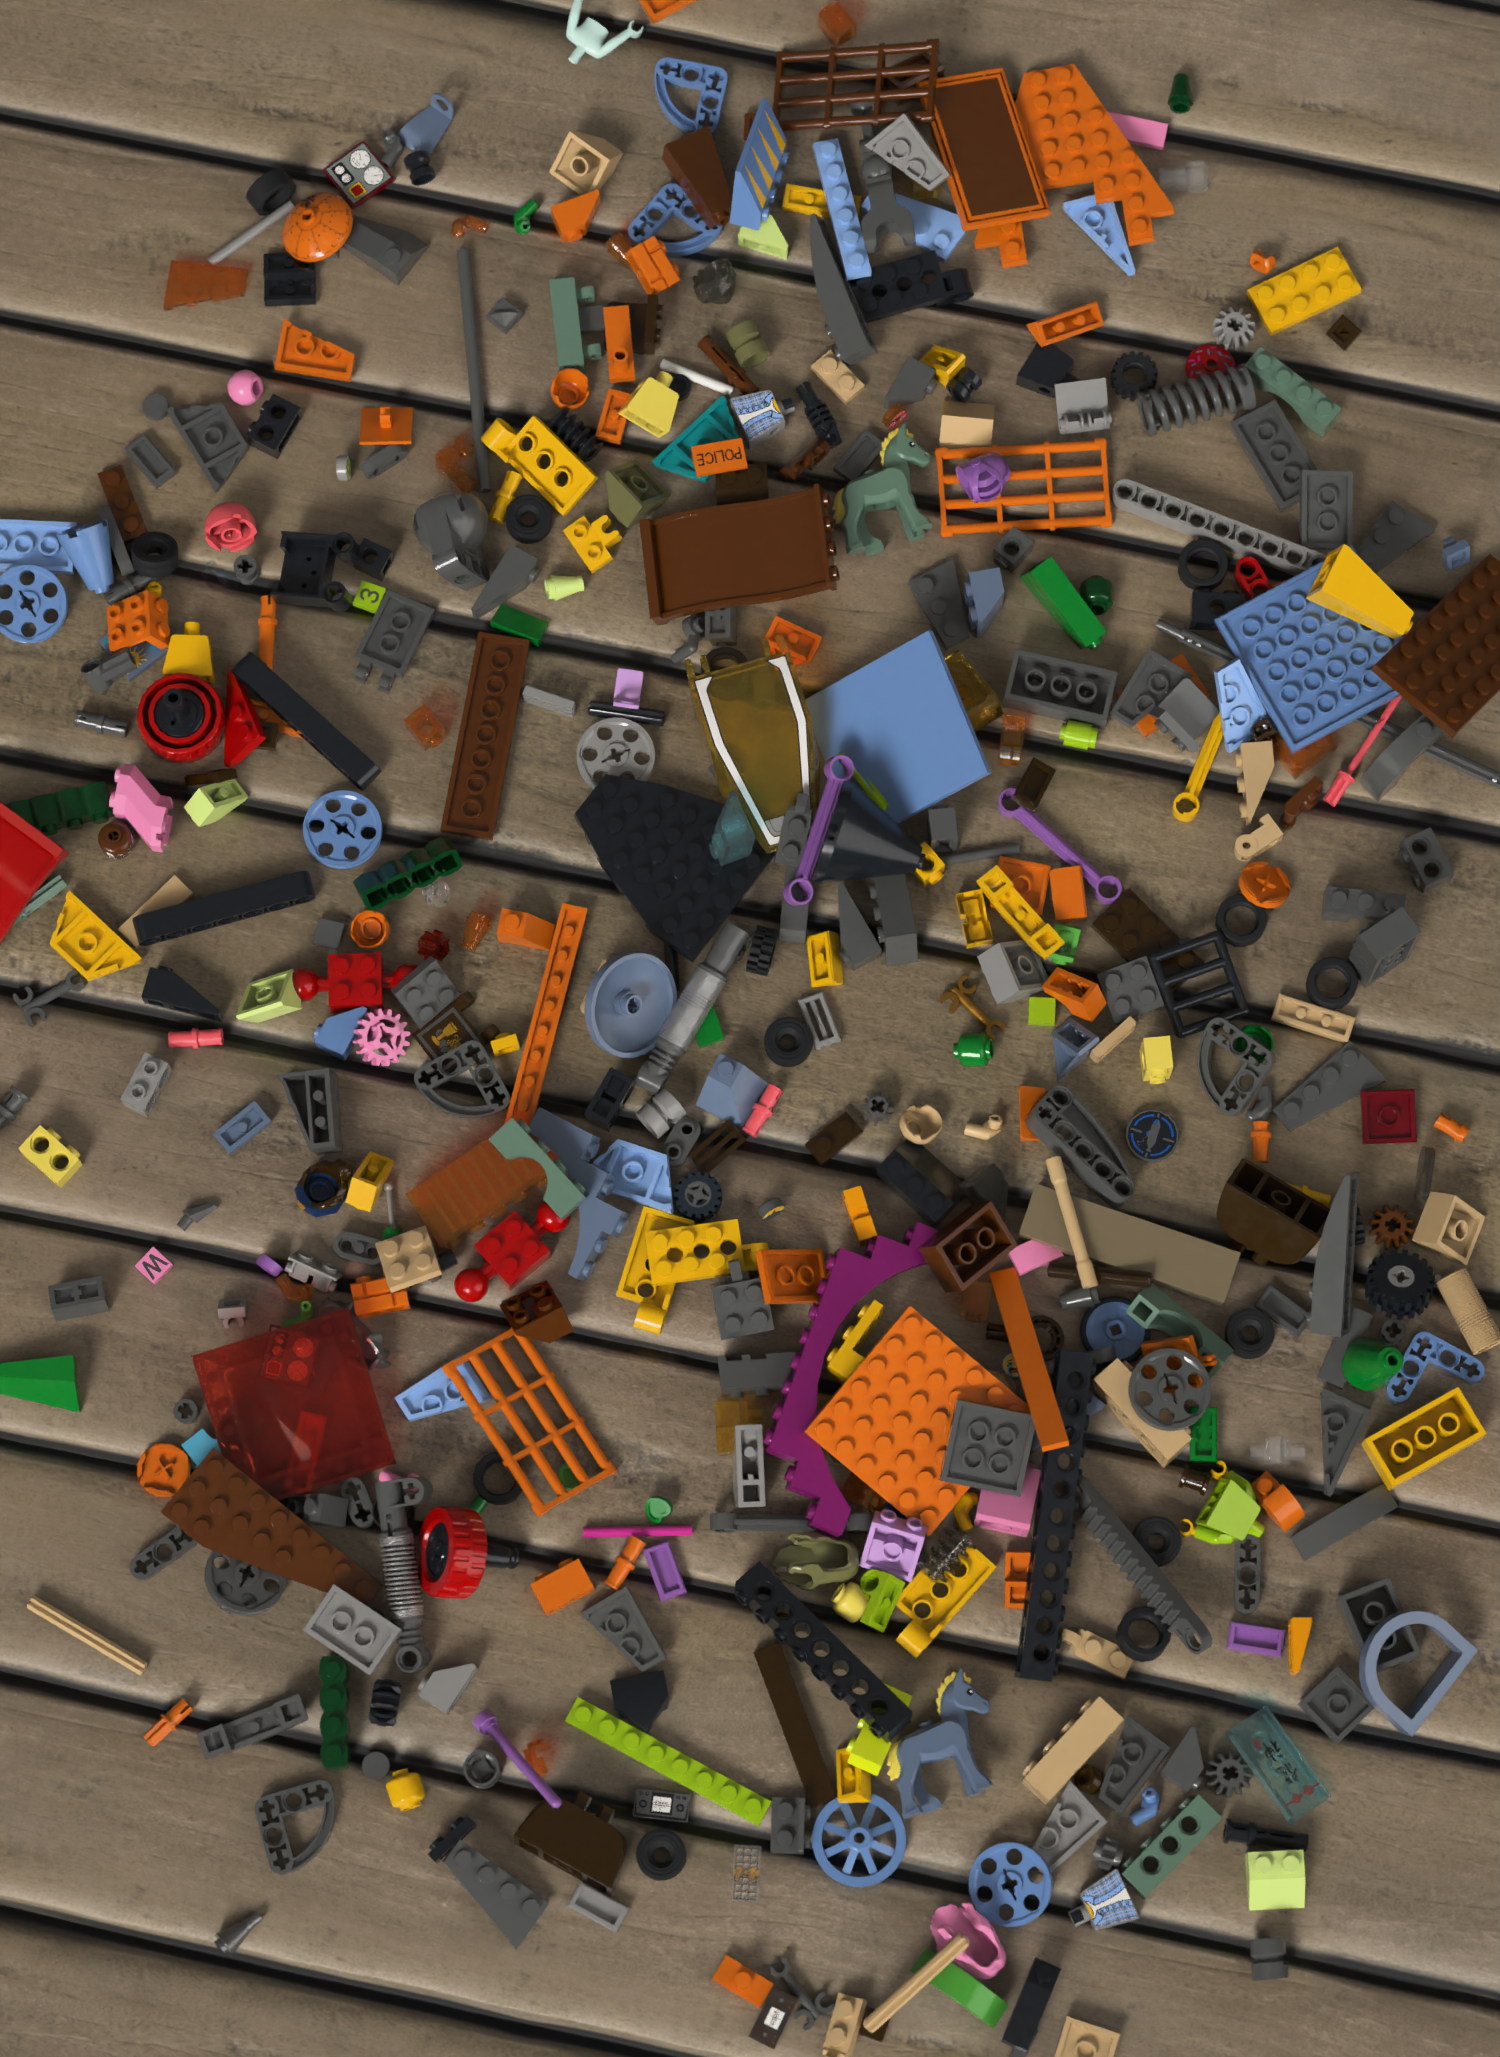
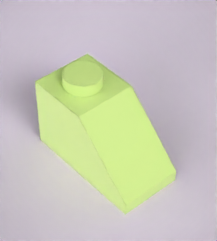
(766, 240)
(215, 801)

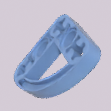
(703, 82)
(668, 208)

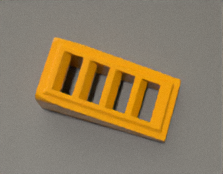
(1298, 1635)

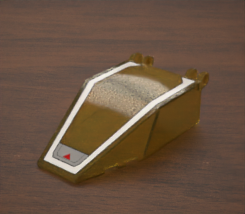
(758, 737)

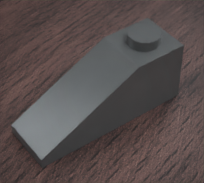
(508, 579)
(856, 939)

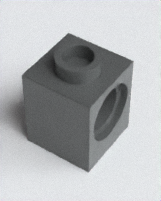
(1016, 540)

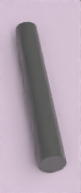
(980, 854)

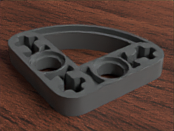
(463, 1064)
(1250, 1066)
(282, 1810)

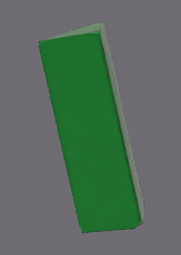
(519, 624)

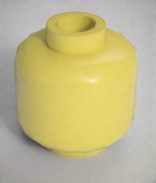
(850, 1601)

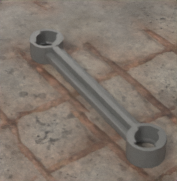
(731, 1522)

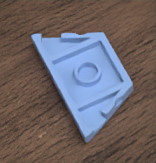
(639, 1173)

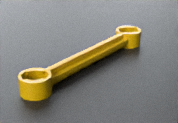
(1200, 771)

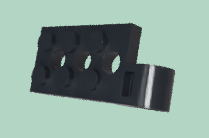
(949, 287)

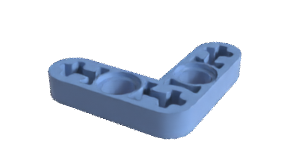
(1433, 1357)

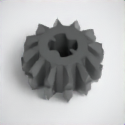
(1231, 1783)

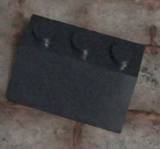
(921, 1181)

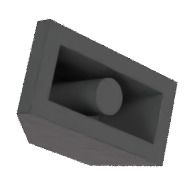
(911, 384)
(1185, 1763)

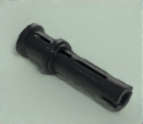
(1251, 1835)

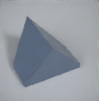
(1071, 1046)

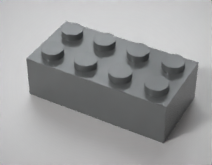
(1059, 688)
(1383, 945)

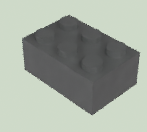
(1365, 1610)

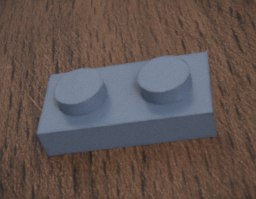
(242, 1128)

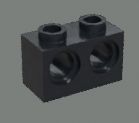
(281, 428)
(609, 1099)

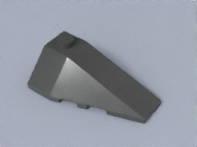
(384, 248)

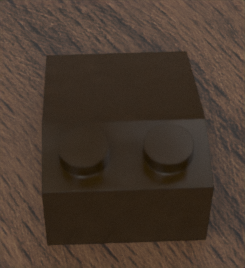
(742, 485)

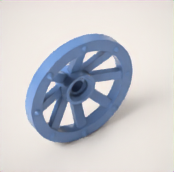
(855, 1848)

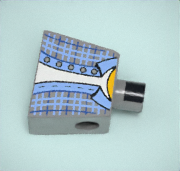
(760, 416)
(1105, 1904)

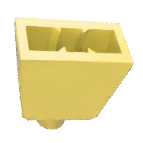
(652, 405)

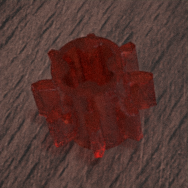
(433, 945)

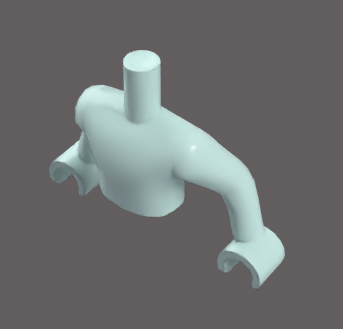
(591, 35)

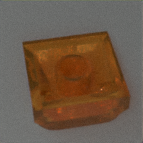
(1305, 758)

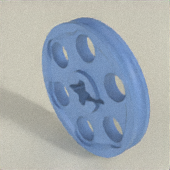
(40, 606)
(343, 841)
(1018, 1872)

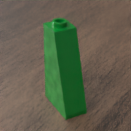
(1063, 603)

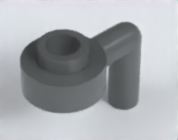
(695, 631)

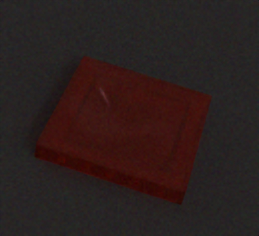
(296, 1405)

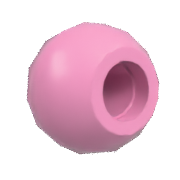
(245, 387)

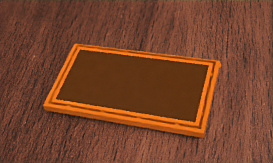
(985, 151)

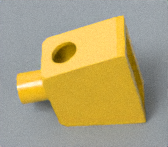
(190, 654)

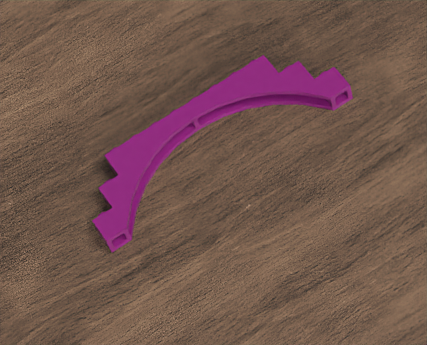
(846, 1282)

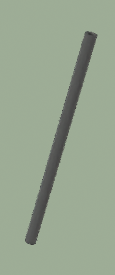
(473, 369)

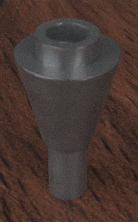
(232, 1937)

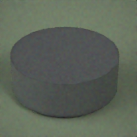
(155, 407)
(376, 1766)

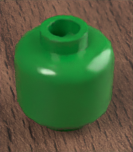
(974, 1049)

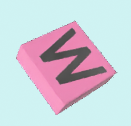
(154, 1266)

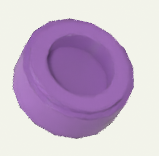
(269, 1265)

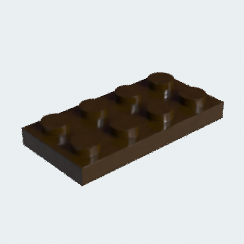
(1137, 932)

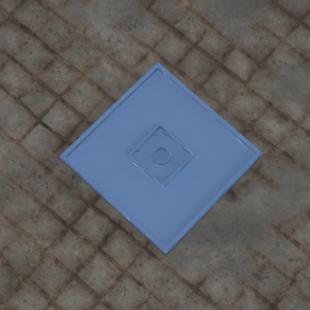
(901, 728)

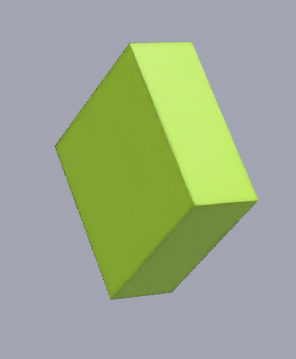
(1041, 1011)

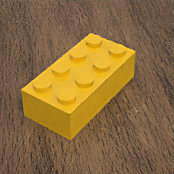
(1423, 1438)

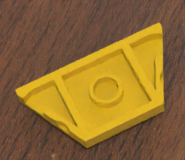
(89, 942)

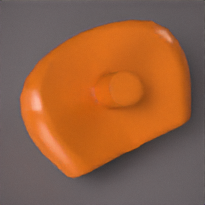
(1261, 262)

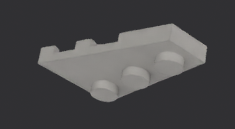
(910, 152)
(1067, 1828)

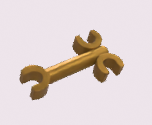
(960, 995)

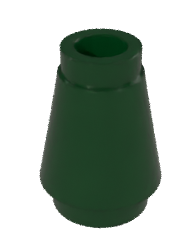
(1180, 95)

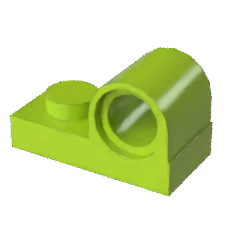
(884, 1594)

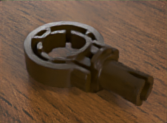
(998, 1333)

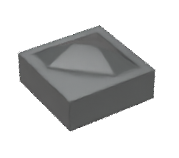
(504, 315)

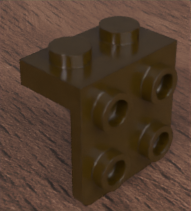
(643, 324)

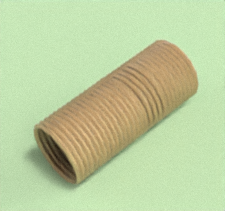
(1468, 1305)

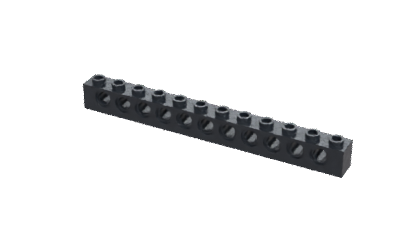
(1027, 1665)

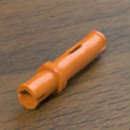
(267, 624)

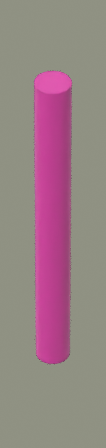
(637, 1531)

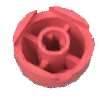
(230, 526)

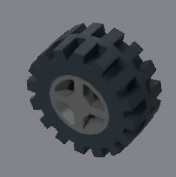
(701, 1187)

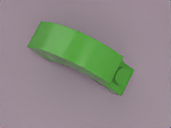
(965, 1991)

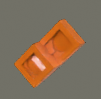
(1015, 1577)

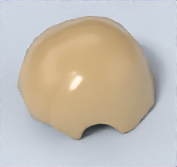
(921, 1124)

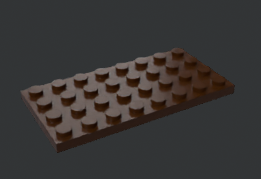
(1453, 654)

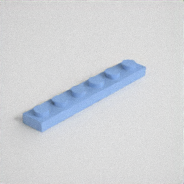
(842, 209)

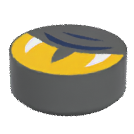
(770, 1209)

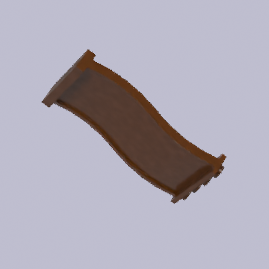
(739, 554)

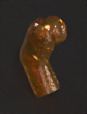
(294, 1292)

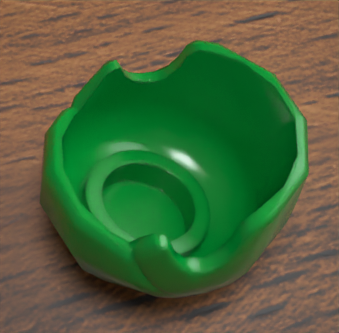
(1260, 1034)

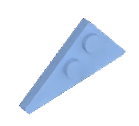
(1103, 227)

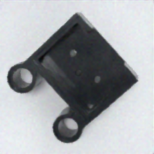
(310, 567)

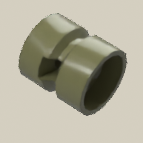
(747, 343)

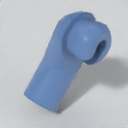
(1148, 1808)

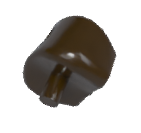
(1263, 730)

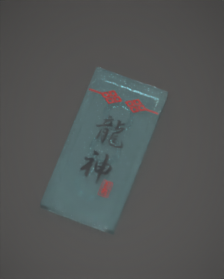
(1278, 1765)

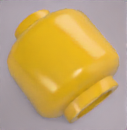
(405, 1790)

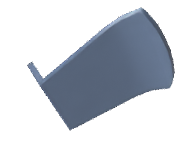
(428, 126)

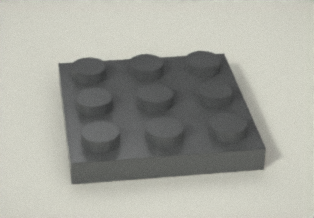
(987, 1448)

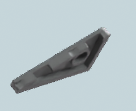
(1340, 1431)

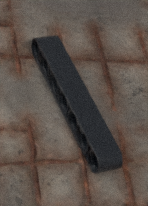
(307, 720)
(223, 908)

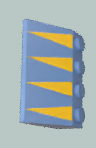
(759, 170)

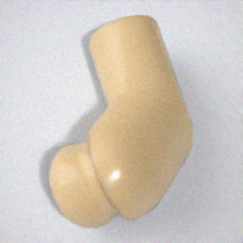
(987, 1129)

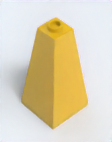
(1356, 592)

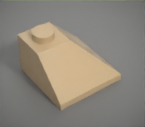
(585, 162)

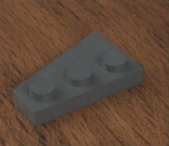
(1146, 688)

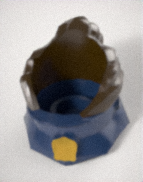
(324, 1187)

